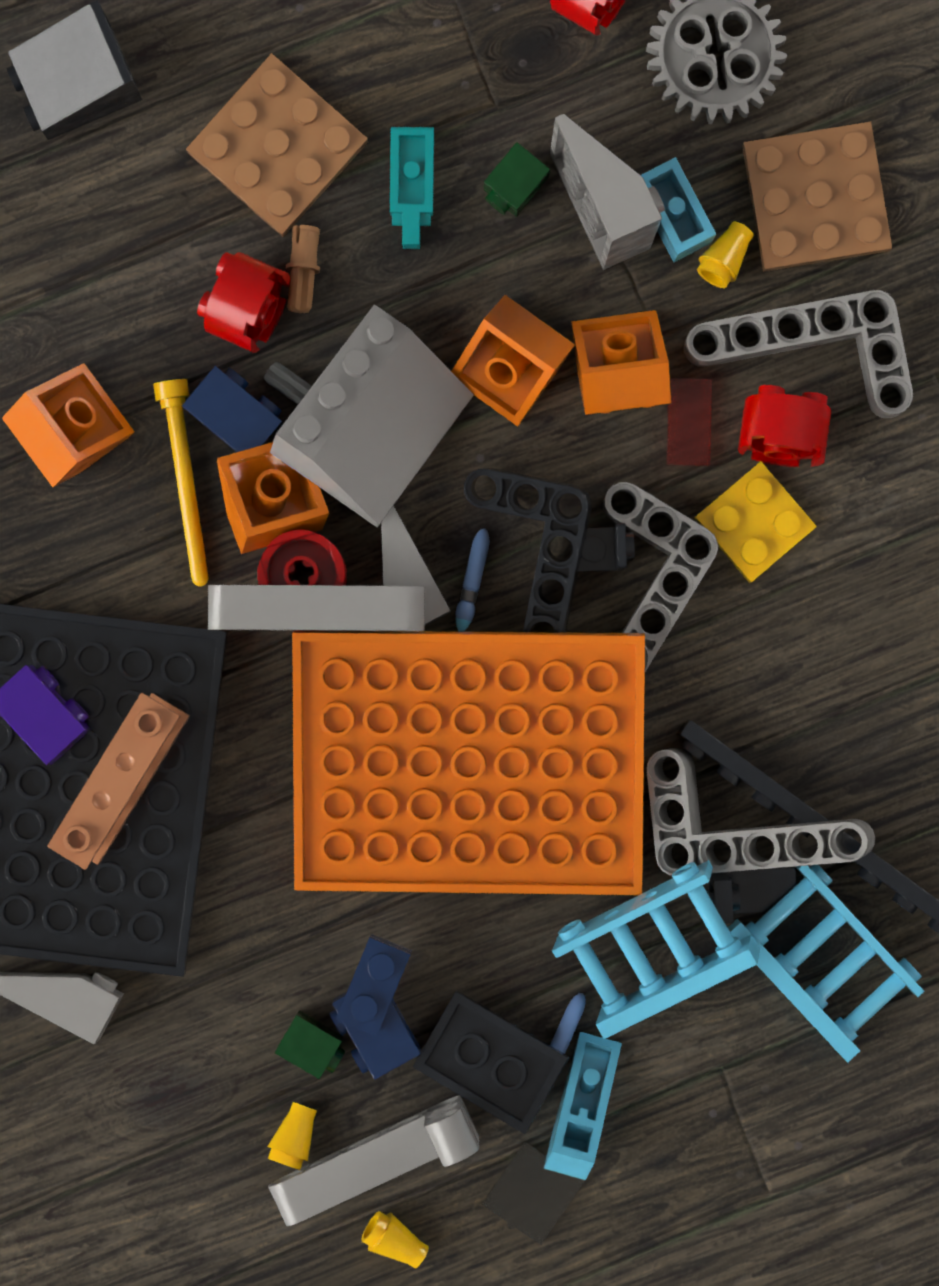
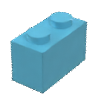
(683, 222)

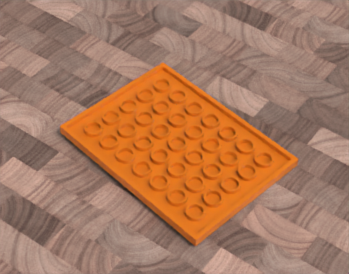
(468, 762)

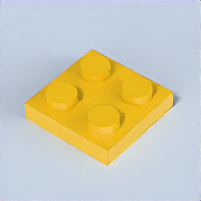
(755, 522)

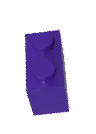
(41, 714)

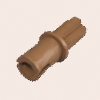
(302, 268)

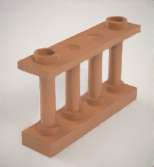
(118, 780)

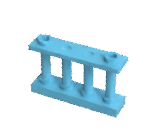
(656, 992)
(813, 1000)

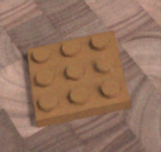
(277, 145)
(817, 196)

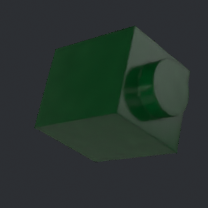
(515, 181)
(311, 1046)

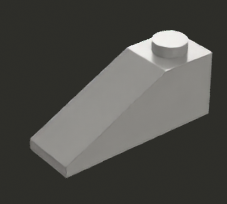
(406, 567)
(69, 1000)

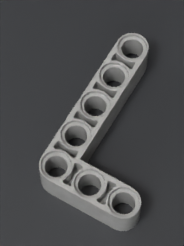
(813, 333)
(677, 561)
(741, 841)
(436, 1132)

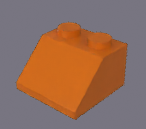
(511, 359)
(621, 362)
(67, 424)
(267, 498)

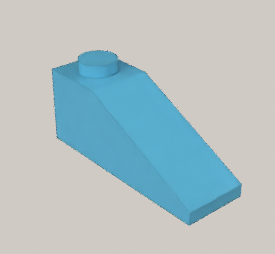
(583, 1106)

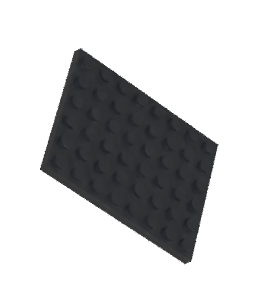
(141, 896)

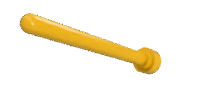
(171, 397)

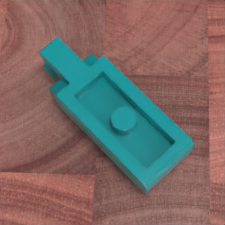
(411, 181)

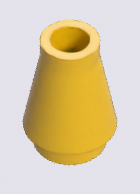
(725, 256)
(293, 1137)
(392, 1239)

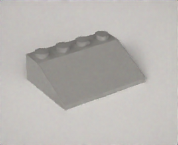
(606, 193)
(372, 417)

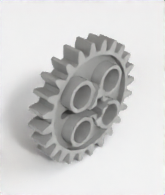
(678, 58)

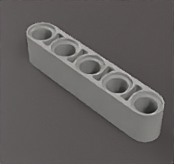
(316, 607)

